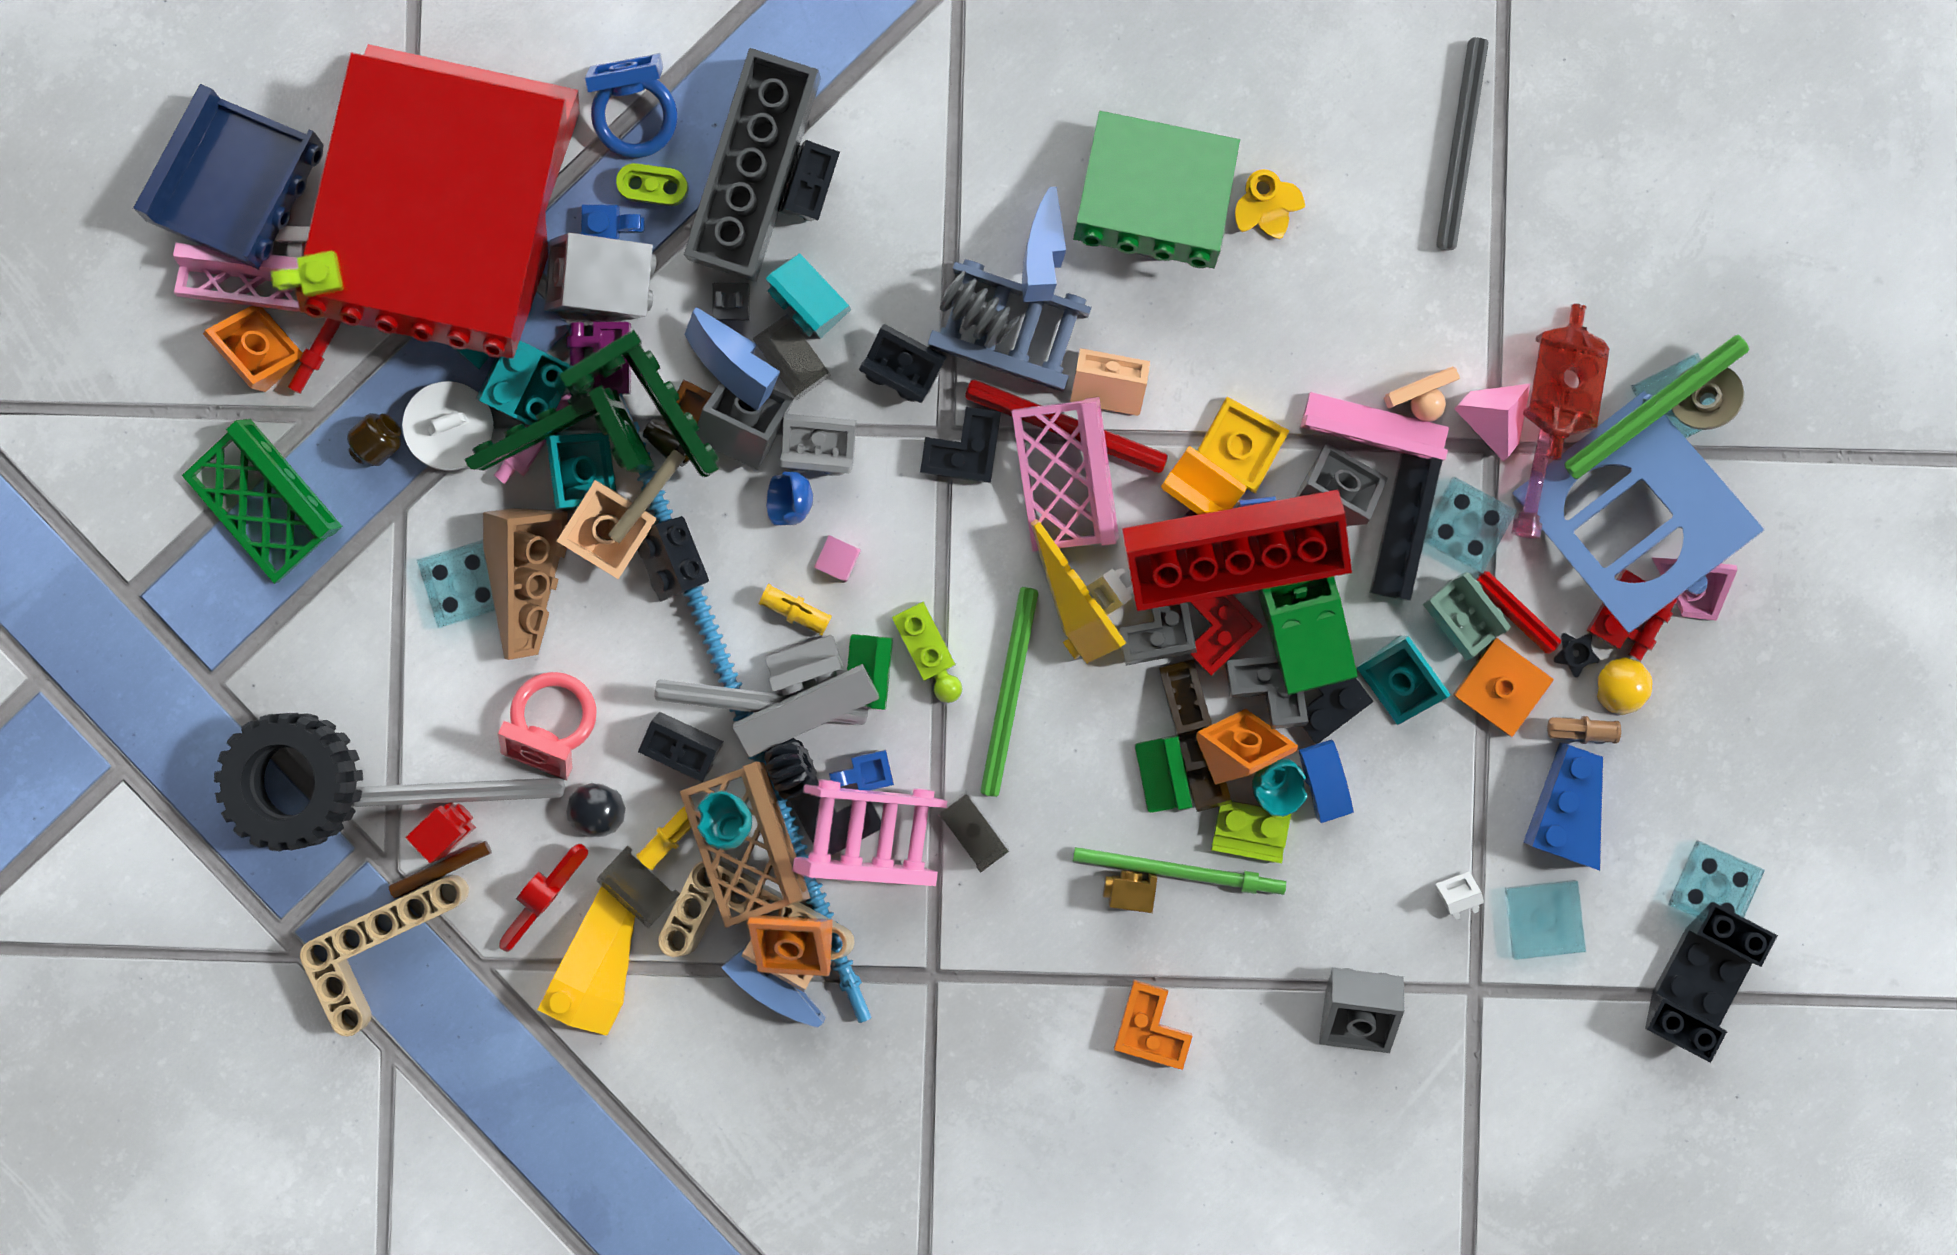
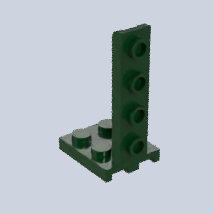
(663, 395)
(612, 420)

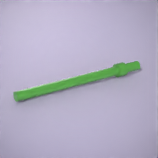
(1248, 881)

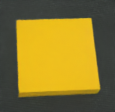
(1242, 443)

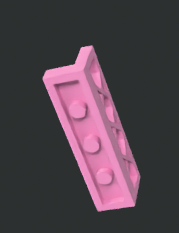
(208, 261)
(1374, 427)

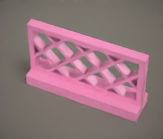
(1096, 468)

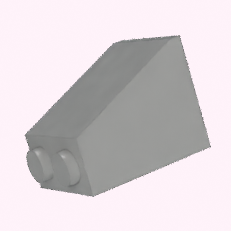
(599, 276)

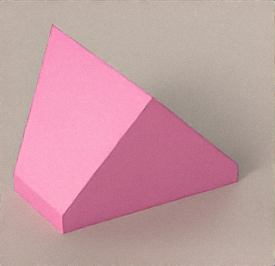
(1496, 416)
(1710, 602)

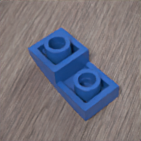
(1326, 781)

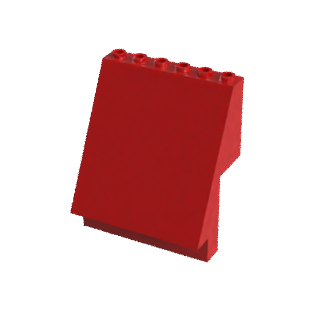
(438, 198)

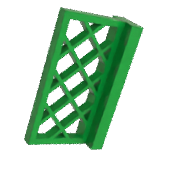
(277, 475)

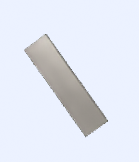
(805, 710)

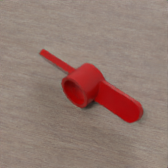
(540, 894)

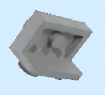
(818, 444)
(804, 662)

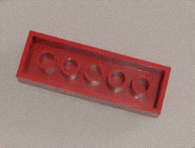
(1238, 550)

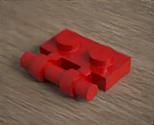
(1609, 630)

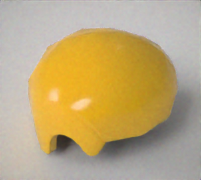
(1624, 686)

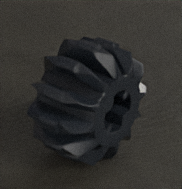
(790, 769)

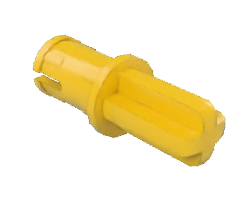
(665, 839)

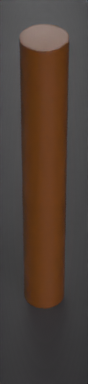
(440, 869)

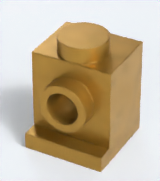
(1131, 891)

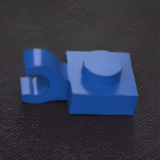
(607, 222)
(868, 771)

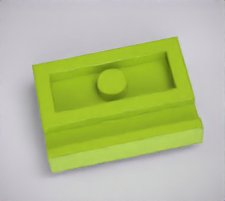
(1250, 832)

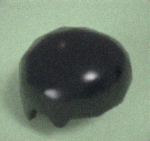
(595, 810)

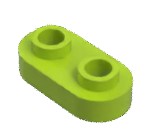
(653, 184)

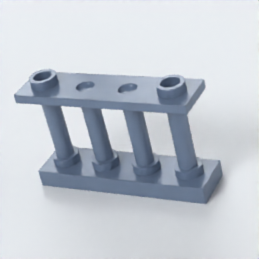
(1016, 361)

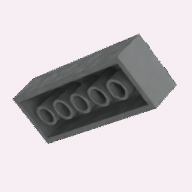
(752, 164)

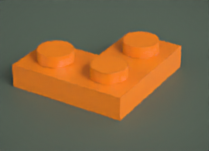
(1143, 1035)

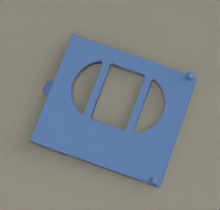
(1700, 502)

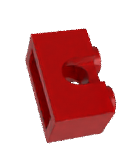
(441, 831)

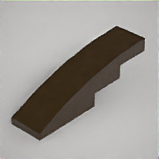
(1189, 716)

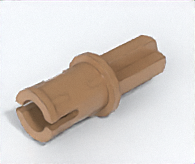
(1584, 730)

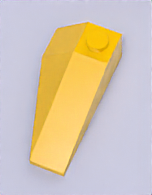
(1080, 616)
(594, 970)

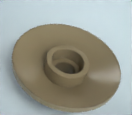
(1728, 396)

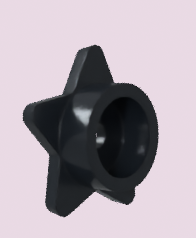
(1585, 657)

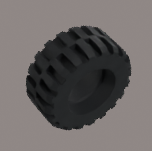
(244, 788)

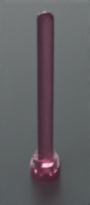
(1528, 522)

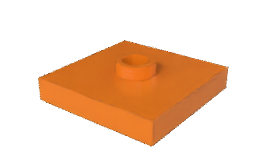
(1503, 687)

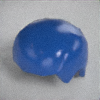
(789, 498)

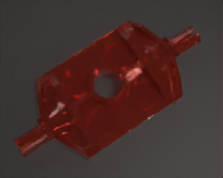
(1553, 403)

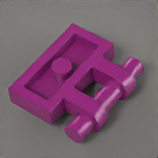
(603, 335)

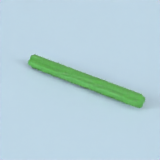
(1656, 406)
(1009, 691)

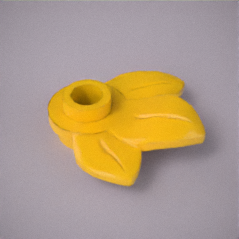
(1268, 209)

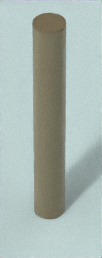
(646, 496)

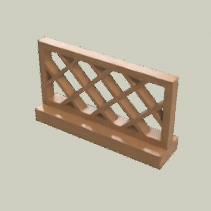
(775, 838)

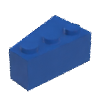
(1570, 808)

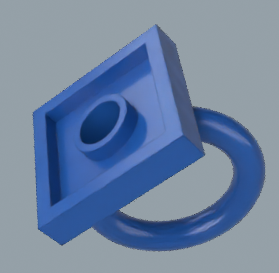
(623, 79)

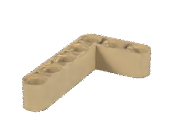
(698, 889)
(370, 935)

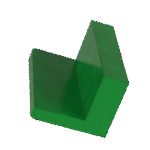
(875, 655)
(1163, 774)

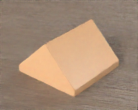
(594, 520)

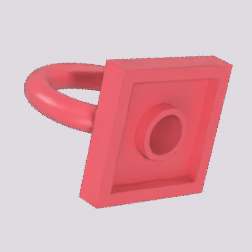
(536, 745)

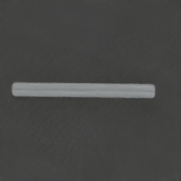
(734, 699)
(461, 792)

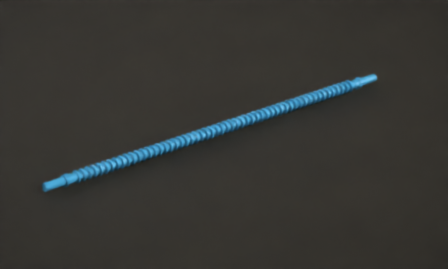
(849, 981)

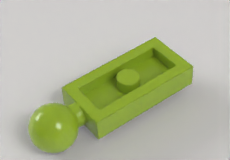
(928, 651)

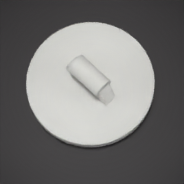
(446, 424)

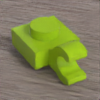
(315, 274)

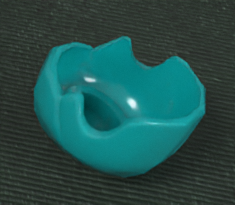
(1280, 787)
(724, 820)

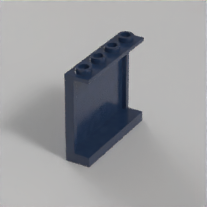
(229, 178)

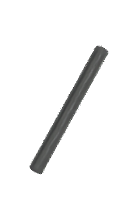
(1462, 143)

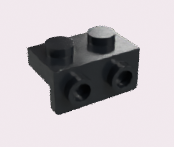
(902, 364)
(672, 559)

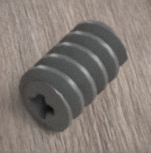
(977, 311)

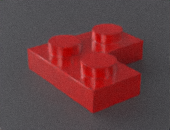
(1229, 630)

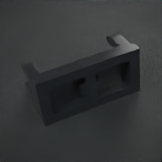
(809, 181)
(680, 746)

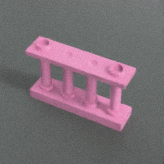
(882, 866)

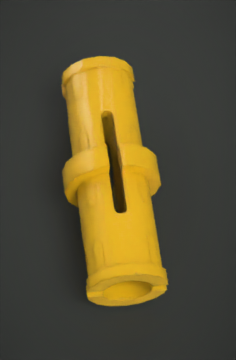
(795, 609)

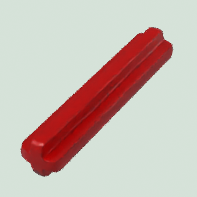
(1518, 613)

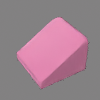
(837, 558)

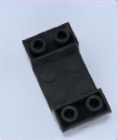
(1705, 979)

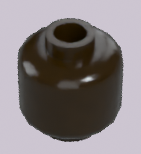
(374, 439)

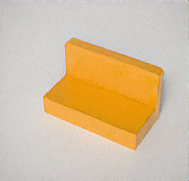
(1202, 484)

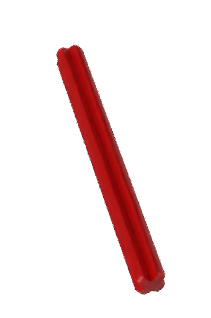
(1116, 445)

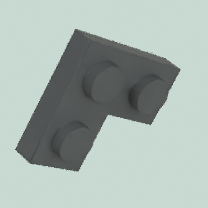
(1164, 638)
(1263, 677)

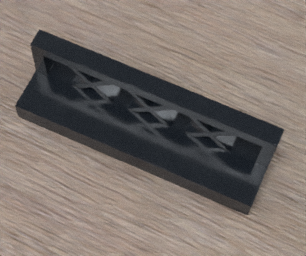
(1405, 527)

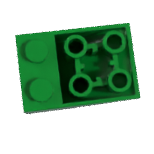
(1308, 634)

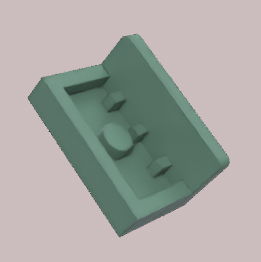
(1466, 615)

